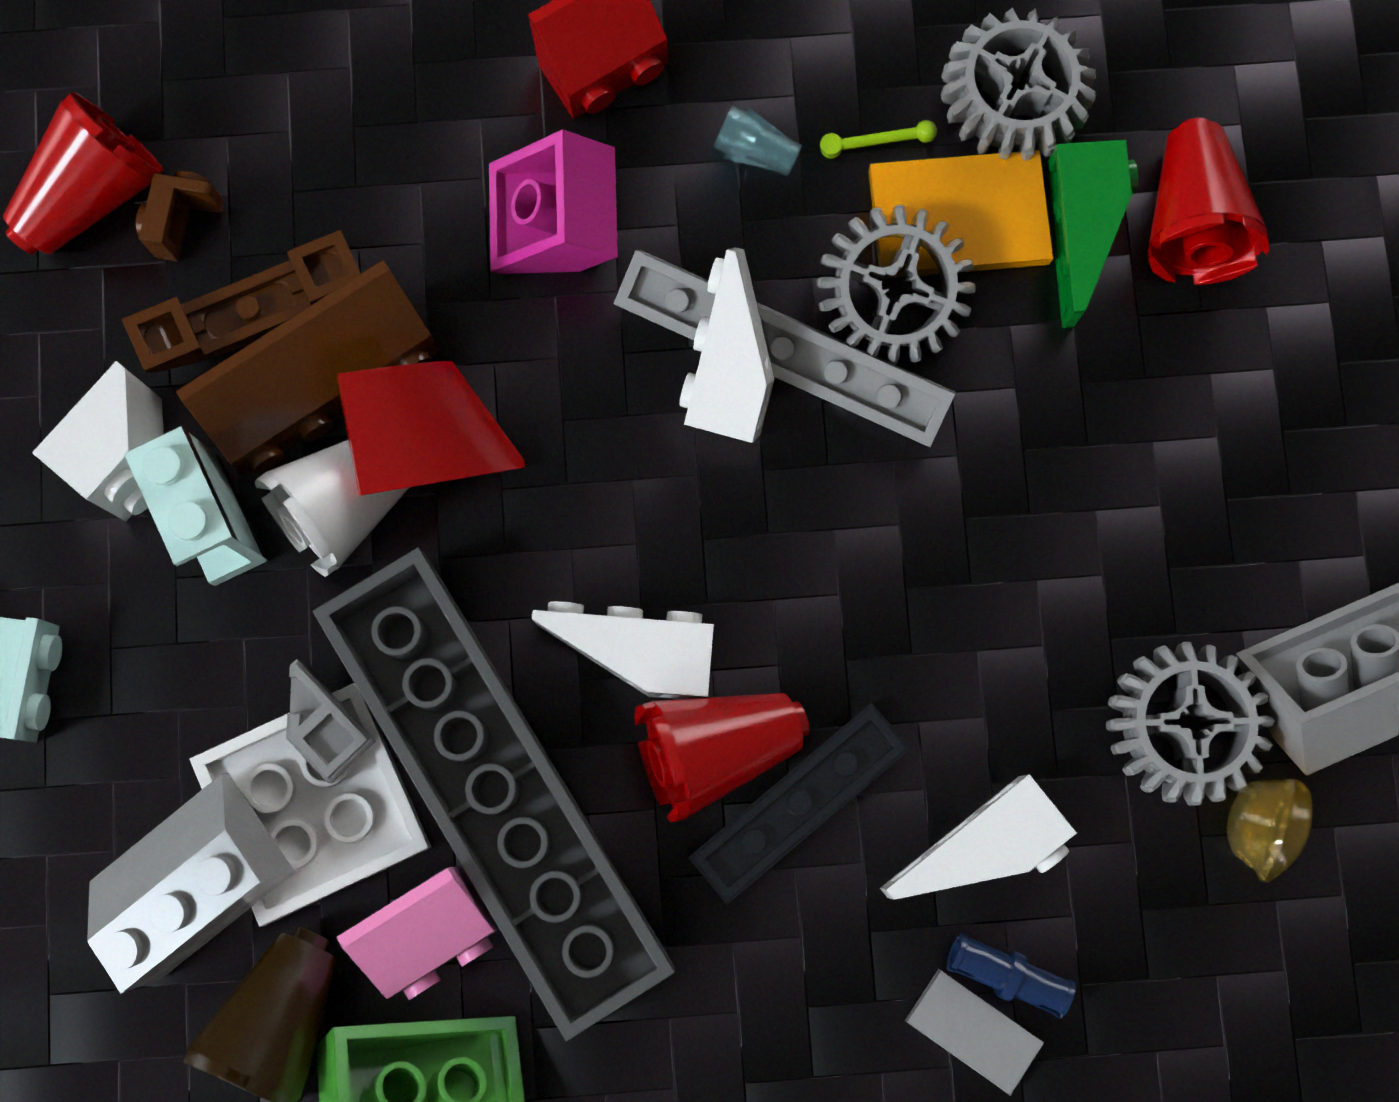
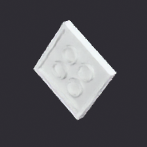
(324, 829)

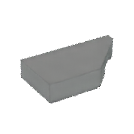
(322, 726)

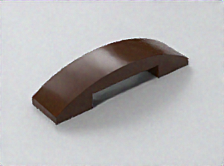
(242, 312)

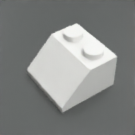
(97, 432)

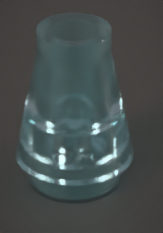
(755, 142)

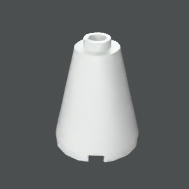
(320, 505)

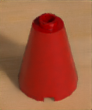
(76, 177)
(1204, 209)
(715, 745)

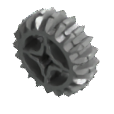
(984, 60)
(906, 258)
(1190, 746)

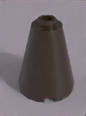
(271, 1021)

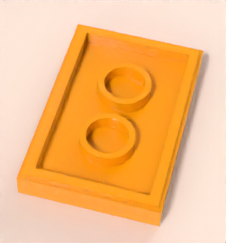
(984, 199)

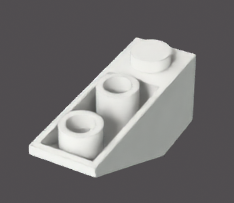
(734, 366)
(651, 655)

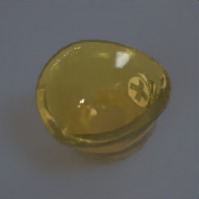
(1270, 825)

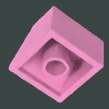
(421, 933)

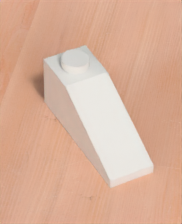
(998, 840)

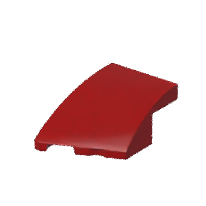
(419, 427)

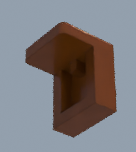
(165, 215)

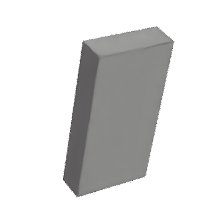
(974, 1031)

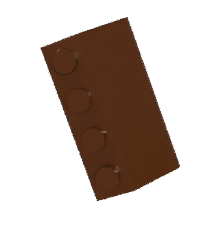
(287, 379)

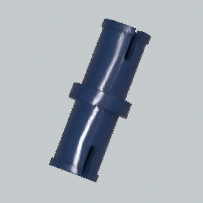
(1011, 975)

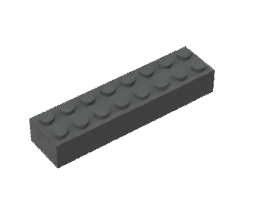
(494, 793)

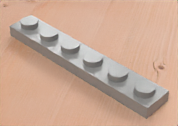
(796, 352)

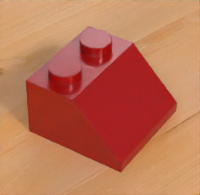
(597, 49)

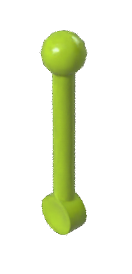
(832, 144)

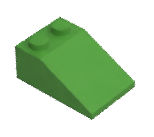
(422, 1062)

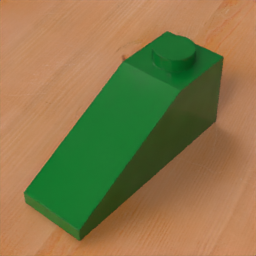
(1087, 202)

